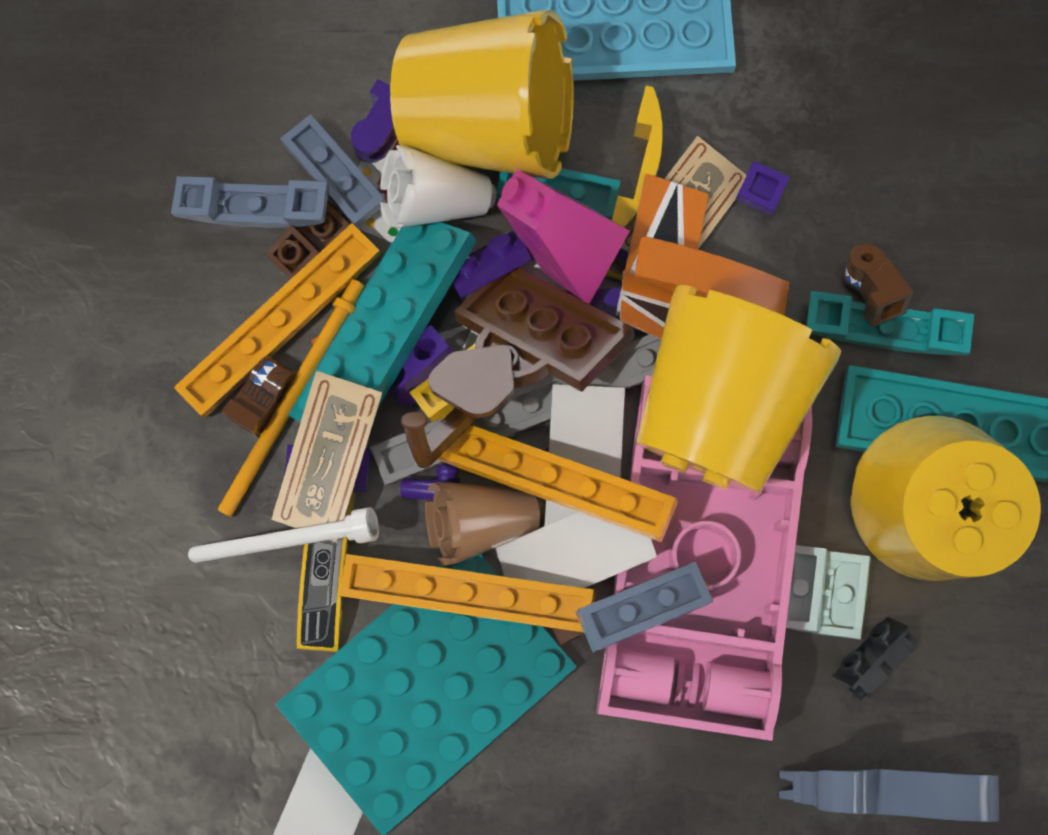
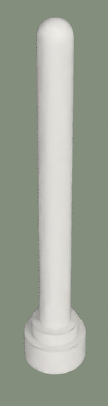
(359, 526)

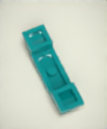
(915, 332)

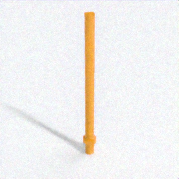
(261, 449)

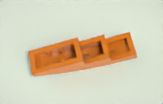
(675, 265)

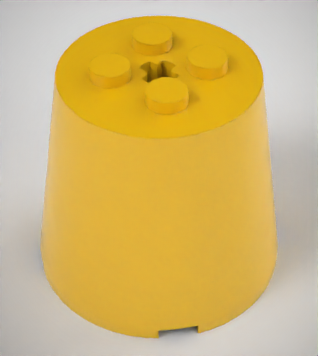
(487, 93)
(730, 388)
(912, 494)

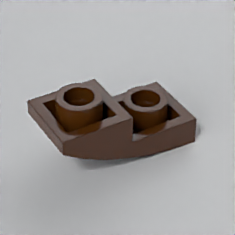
(303, 243)

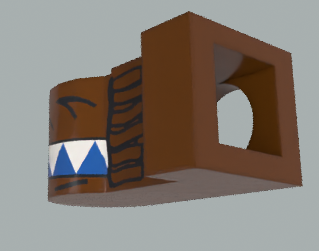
(878, 284)
(259, 396)

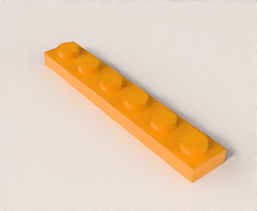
(277, 320)
(562, 482)
(464, 592)

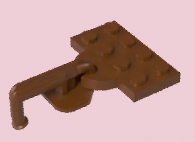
(523, 337)

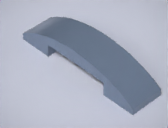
(250, 204)

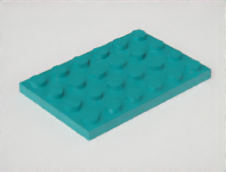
(420, 700)

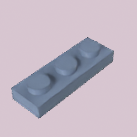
(328, 162)
(644, 607)

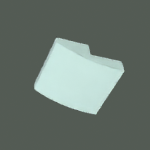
(828, 592)

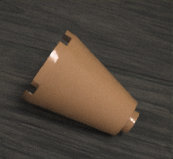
(478, 518)

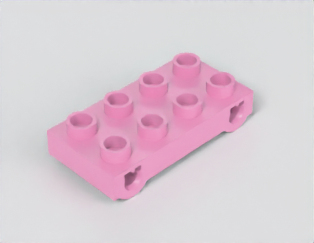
(725, 659)

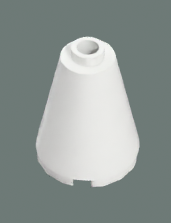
(431, 189)

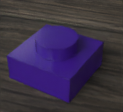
(762, 188)

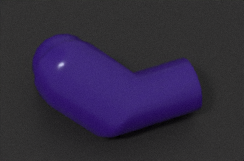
(418, 488)

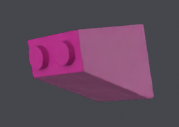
(562, 234)

